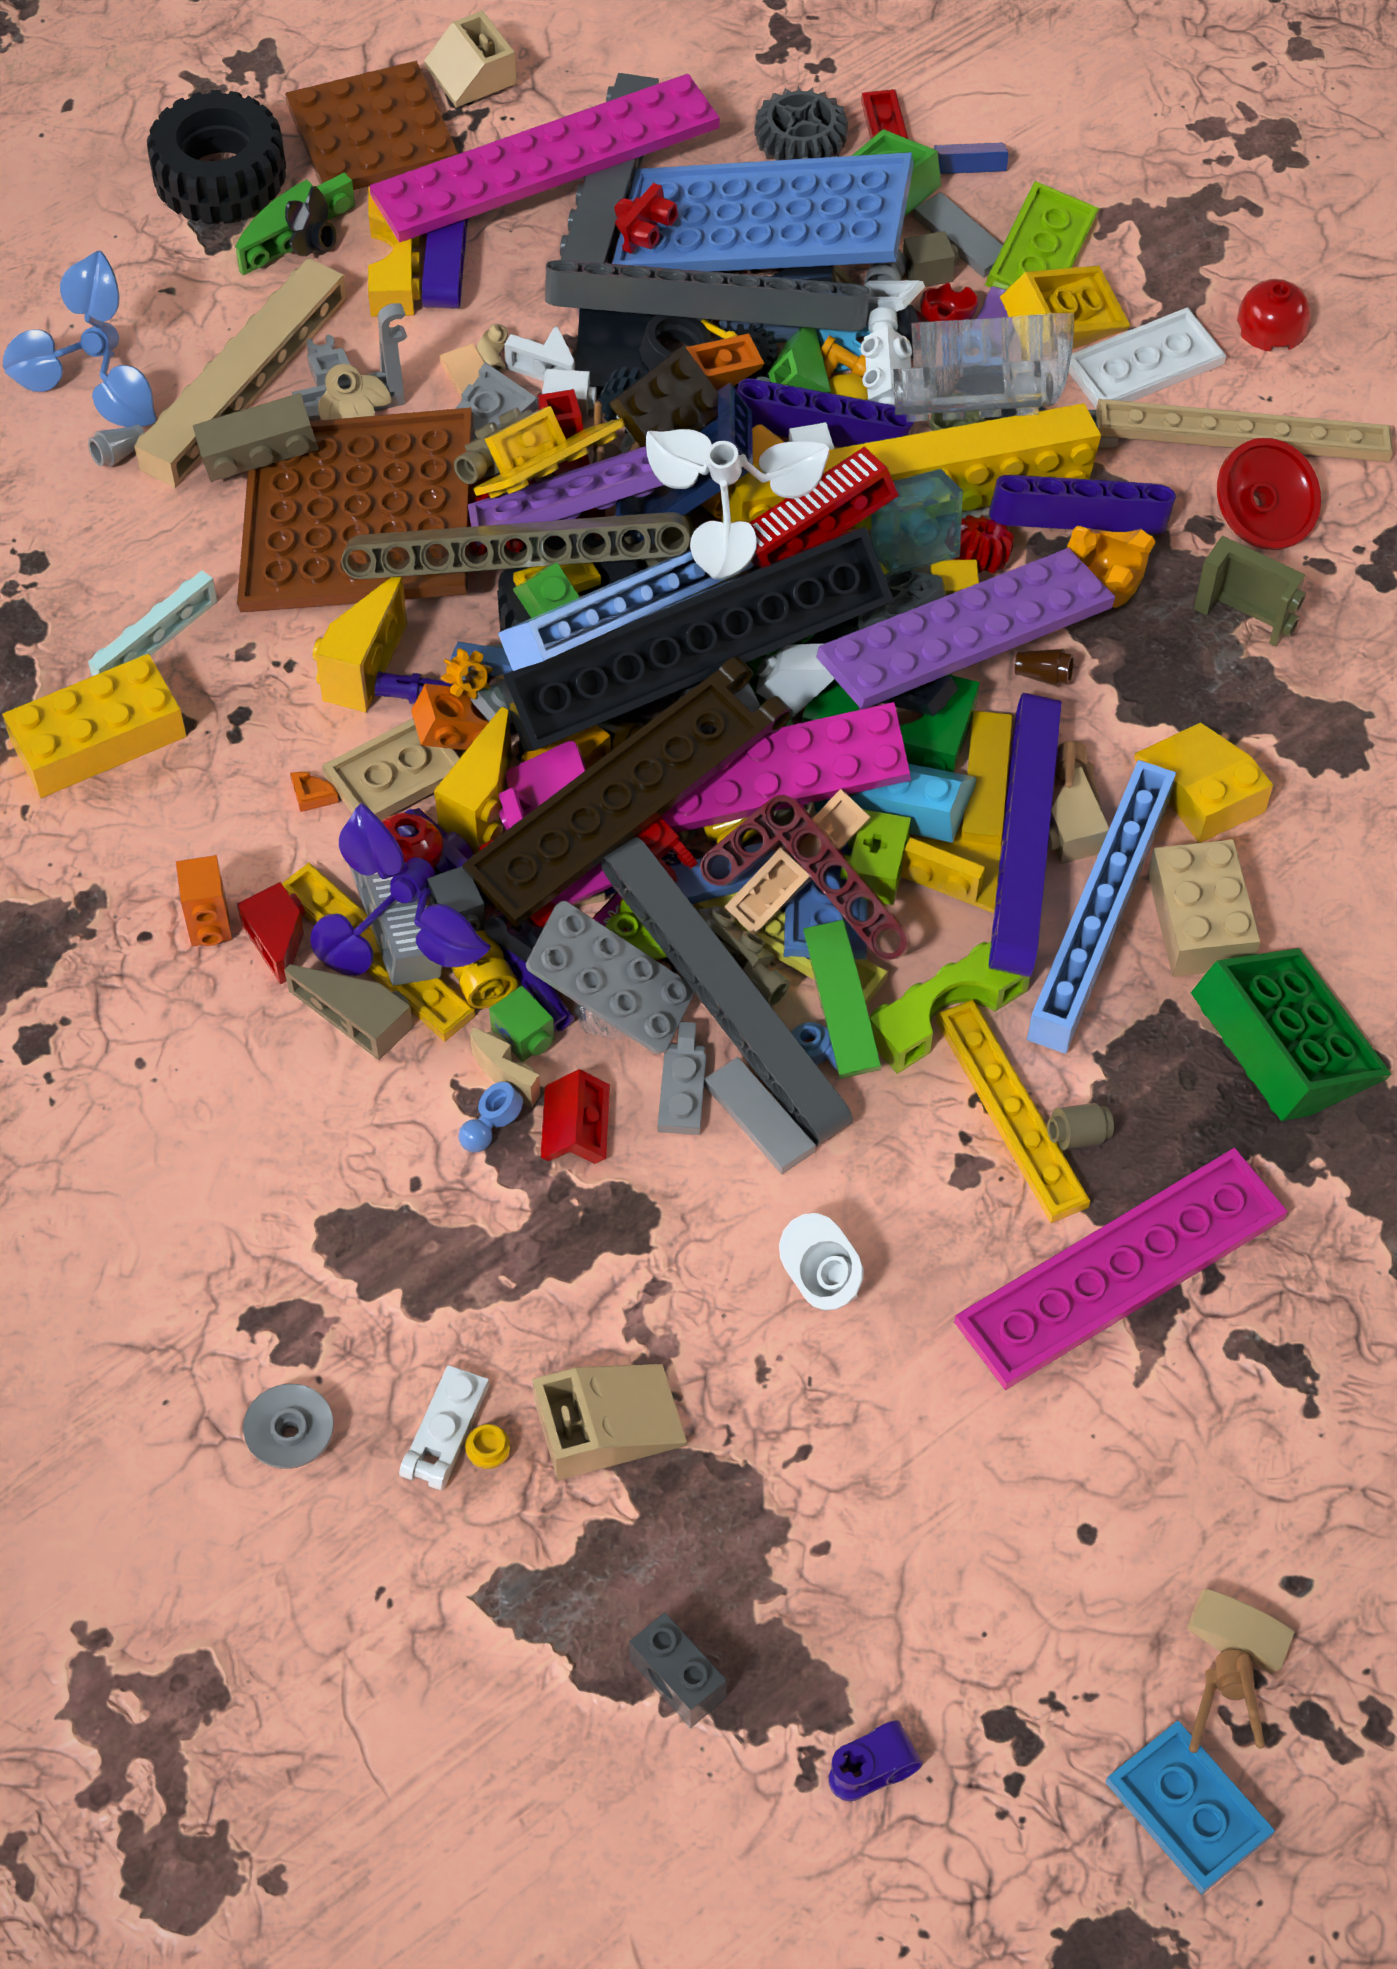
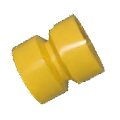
(487, 978)

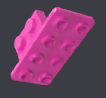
(532, 785)

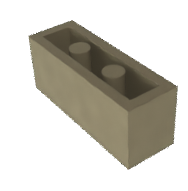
(255, 437)

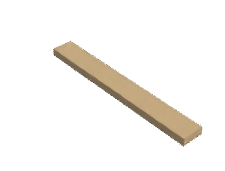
(1234, 428)

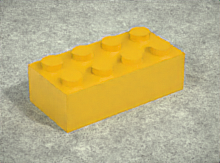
(94, 725)

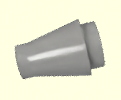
(113, 445)

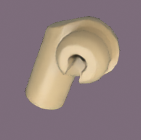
(492, 344)

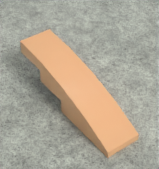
(783, 875)

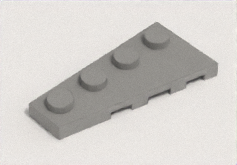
(493, 396)

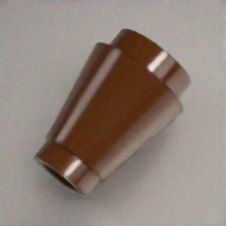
(1046, 666)

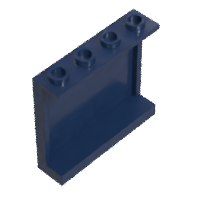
(732, 425)

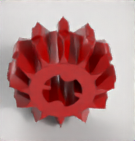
(986, 543)

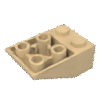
(606, 1416)

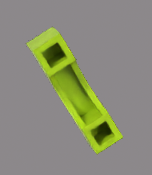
(904, 1027)

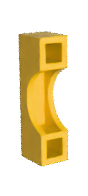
(393, 276)

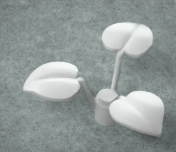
(684, 453)

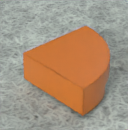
(312, 791)

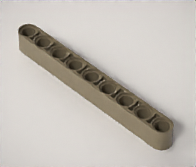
(500, 557)

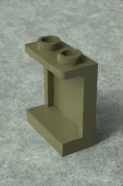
(1251, 585)

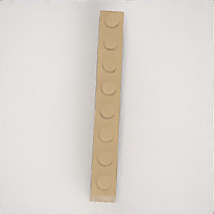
(242, 369)

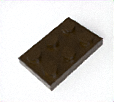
(668, 398)

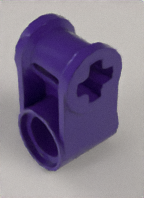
(880, 1757)

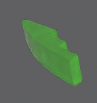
(842, 999)

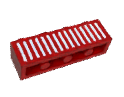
(836, 504)

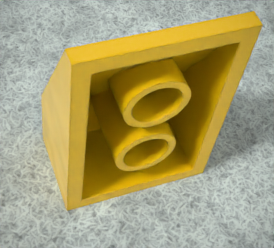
(1069, 291)
(360, 646)
(1213, 780)
(469, 793)

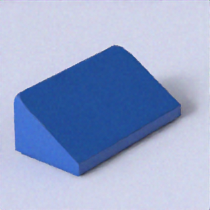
(972, 157)

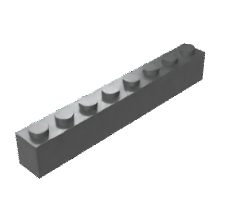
(592, 224)

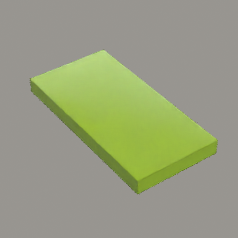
(1043, 235)

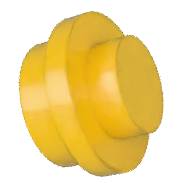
(488, 1446)

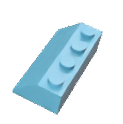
(931, 799)

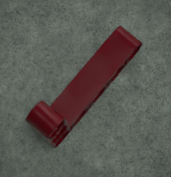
(816, 867)

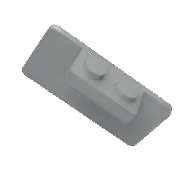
(610, 977)

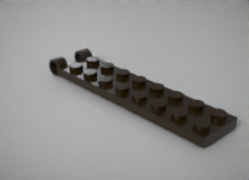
(622, 793)

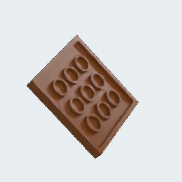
(371, 125)

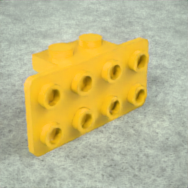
(536, 447)
(955, 869)

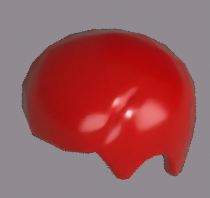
(947, 304)

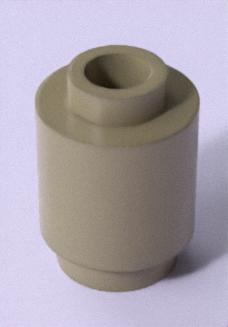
(1080, 1126)

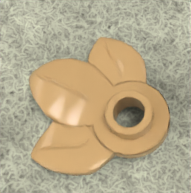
(357, 400)

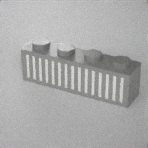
(395, 932)

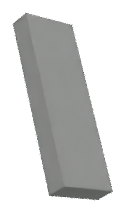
(972, 241)
(759, 1115)

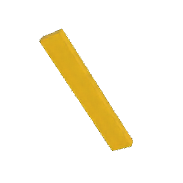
(429, 999)
(1012, 1111)

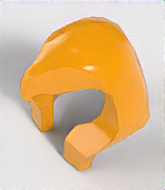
(1114, 558)

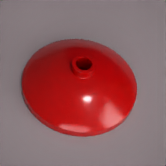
(1285, 490)

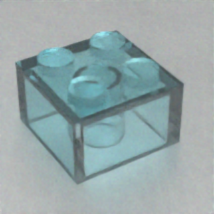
(919, 524)

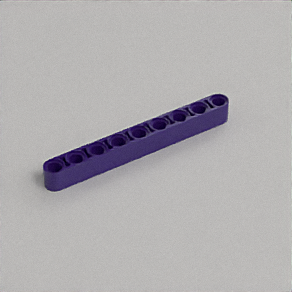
(1025, 836)

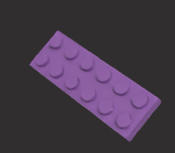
(570, 492)

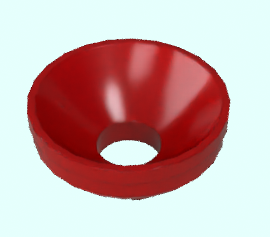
(424, 845)

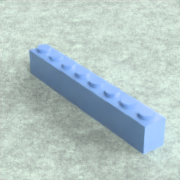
(604, 610)
(1101, 907)

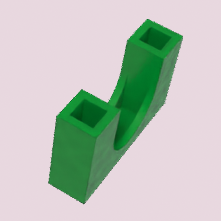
(928, 741)

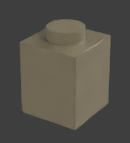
(930, 258)

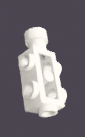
(884, 352)

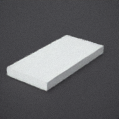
(1146, 359)

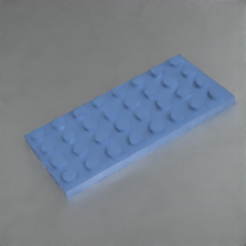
(777, 213)

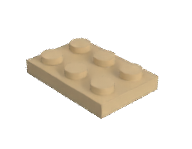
(389, 771)

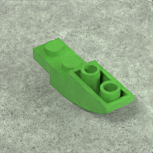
(268, 233)

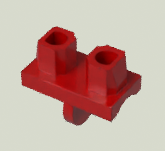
(639, 218)

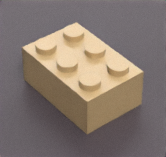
(1202, 905)

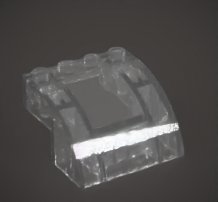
(985, 366)

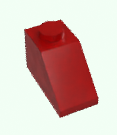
(274, 926)

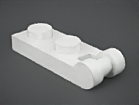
(445, 1427)

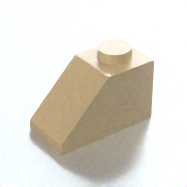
(1076, 822)

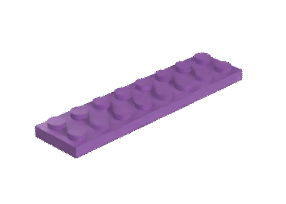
(964, 628)

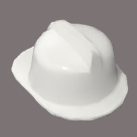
(821, 1261)

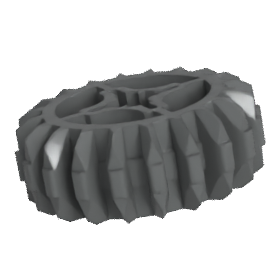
(800, 126)

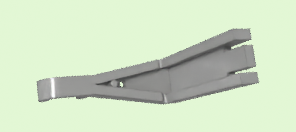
(389, 364)

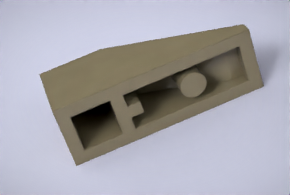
(354, 1006)

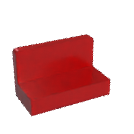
(575, 1117)

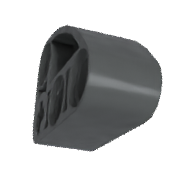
(909, 591)

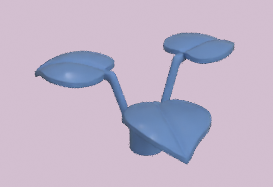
(31, 356)

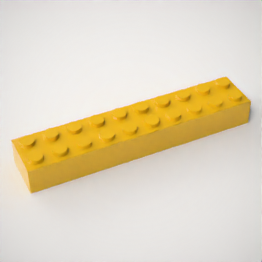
(973, 455)

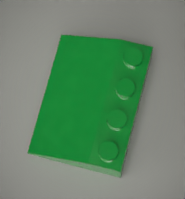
(1288, 1032)

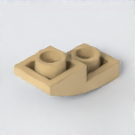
(495, 1059)
(1238, 1626)

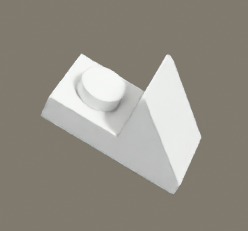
(533, 358)

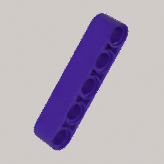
(444, 266)
(847, 418)
(1081, 502)

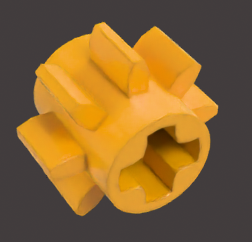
(458, 667)

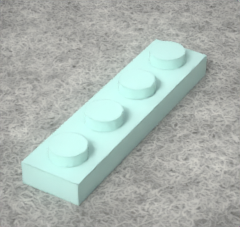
(159, 625)

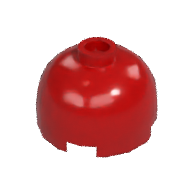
(1274, 315)

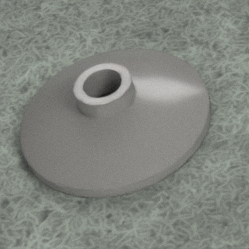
(285, 1408)

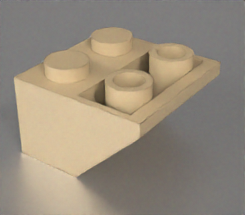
(472, 60)

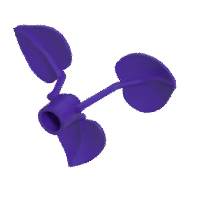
(370, 849)

